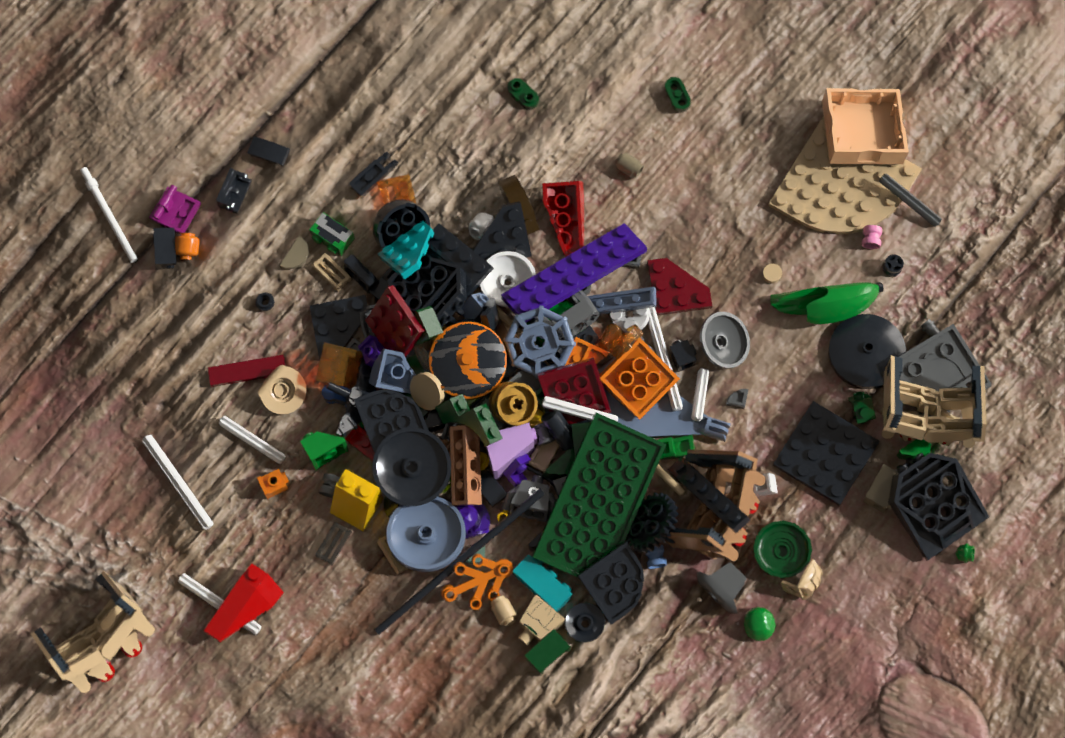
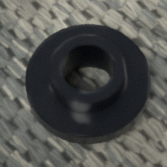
(265, 296)

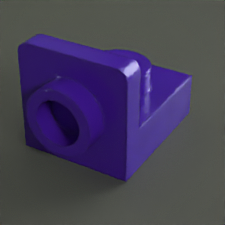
(515, 470)

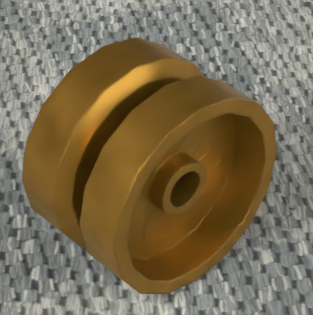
(513, 403)

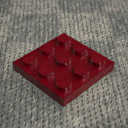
(394, 322)
(576, 384)

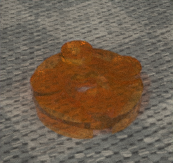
(623, 342)

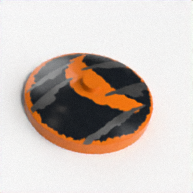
(468, 360)

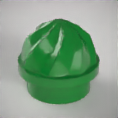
(965, 553)

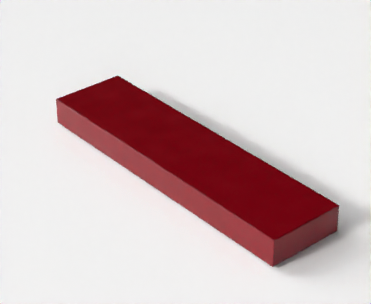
(244, 370)

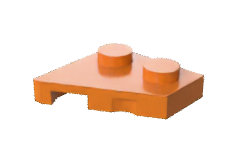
(585, 350)

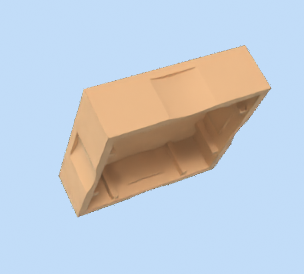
(864, 126)

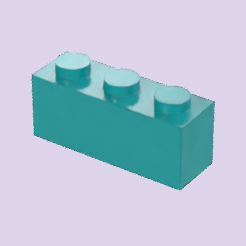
(542, 582)

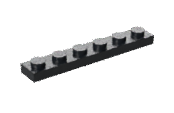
(709, 495)

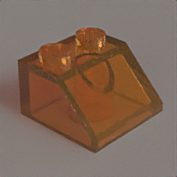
(339, 365)

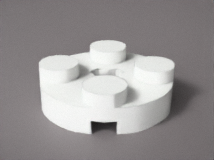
(640, 318)

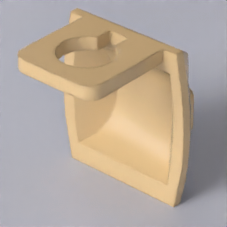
(808, 583)

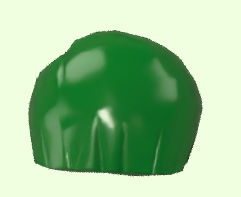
(759, 624)

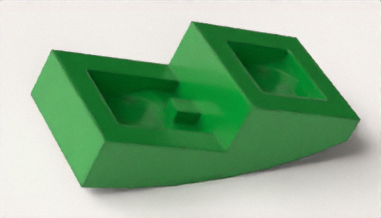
(677, 447)

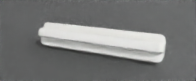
(700, 395)

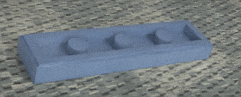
(624, 300)

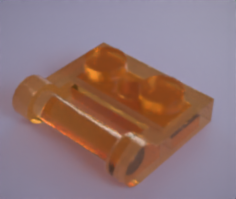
(402, 188)

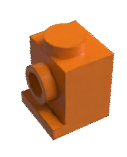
(273, 489)

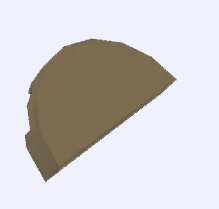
(296, 256)

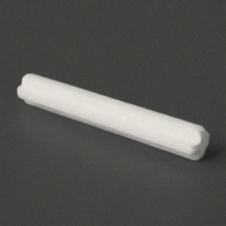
(573, 409)
(251, 439)

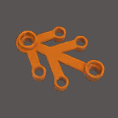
(480, 579)

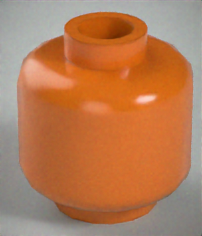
(187, 246)

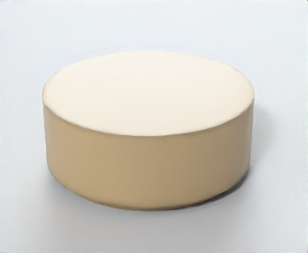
(772, 273)

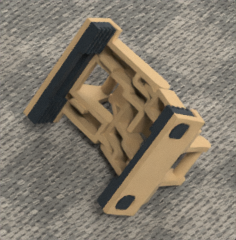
(942, 425)
(100, 641)

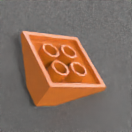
(638, 378)

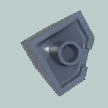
(391, 371)

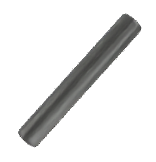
(910, 200)

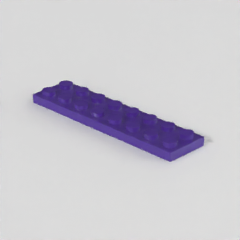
(575, 271)

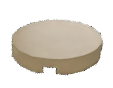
(426, 390)

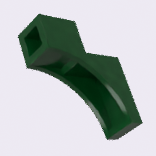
(477, 419)

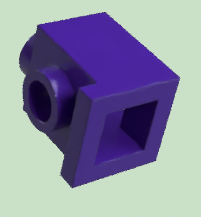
(370, 349)

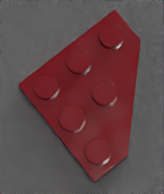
(676, 288)

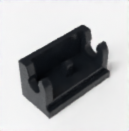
(233, 191)
(164, 248)

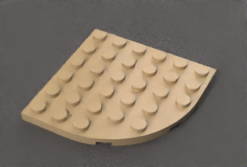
(838, 195)

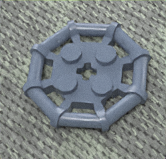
(545, 332)

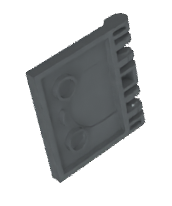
(940, 362)

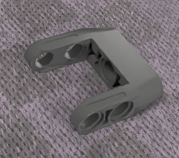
(579, 316)

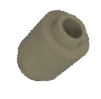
(629, 165)

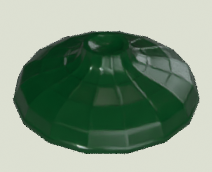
(782, 549)

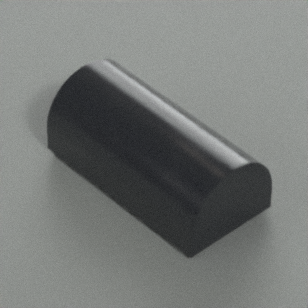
(360, 273)
(559, 429)

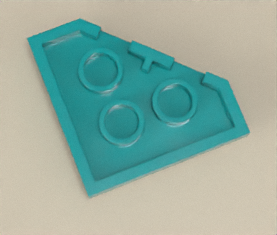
(407, 250)

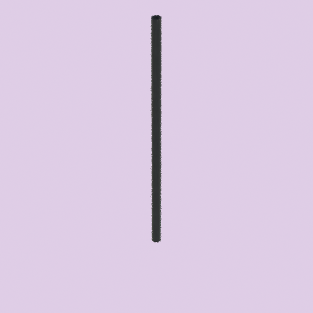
(463, 558)

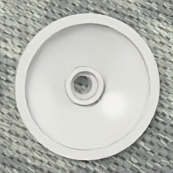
(506, 267)

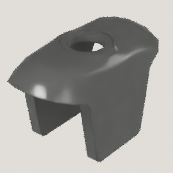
(723, 586)

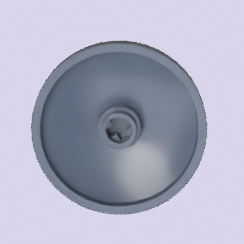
(426, 535)

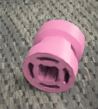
(872, 235)

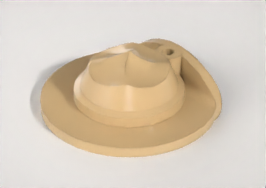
(283, 390)

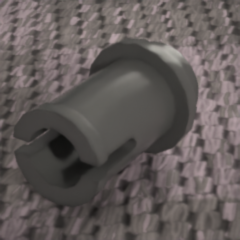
(930, 328)

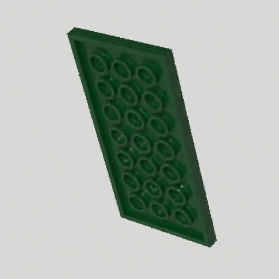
(599, 495)

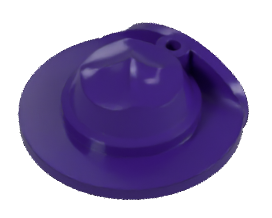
(475, 519)

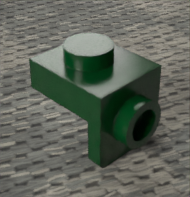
(862, 407)

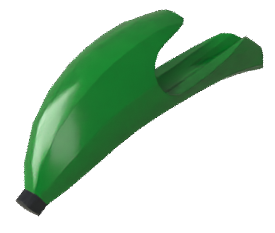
(828, 303)

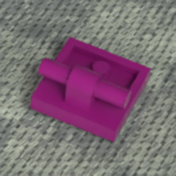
(175, 210)

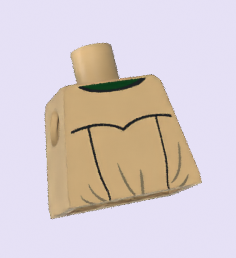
(539, 621)

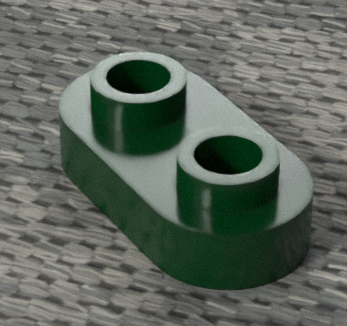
(520, 94)
(677, 95)

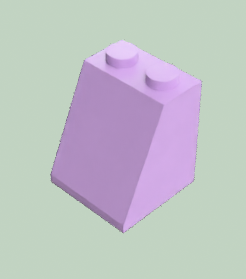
(515, 443)

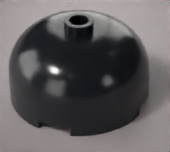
(395, 220)

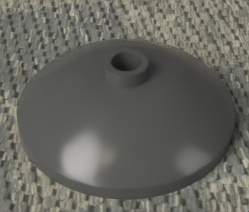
(731, 336)

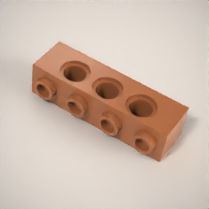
(465, 466)

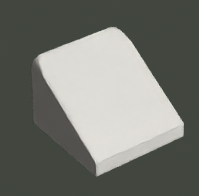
(768, 488)

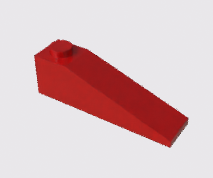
(566, 211)
(248, 599)

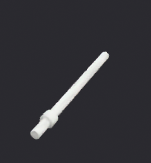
(92, 186)

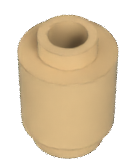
(503, 611)

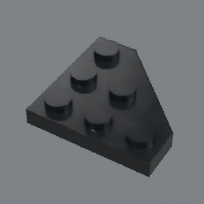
(505, 233)
(337, 321)

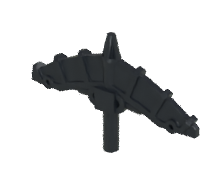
(362, 387)

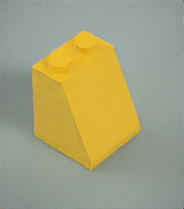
(355, 500)

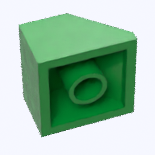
(323, 448)

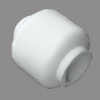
(479, 224)

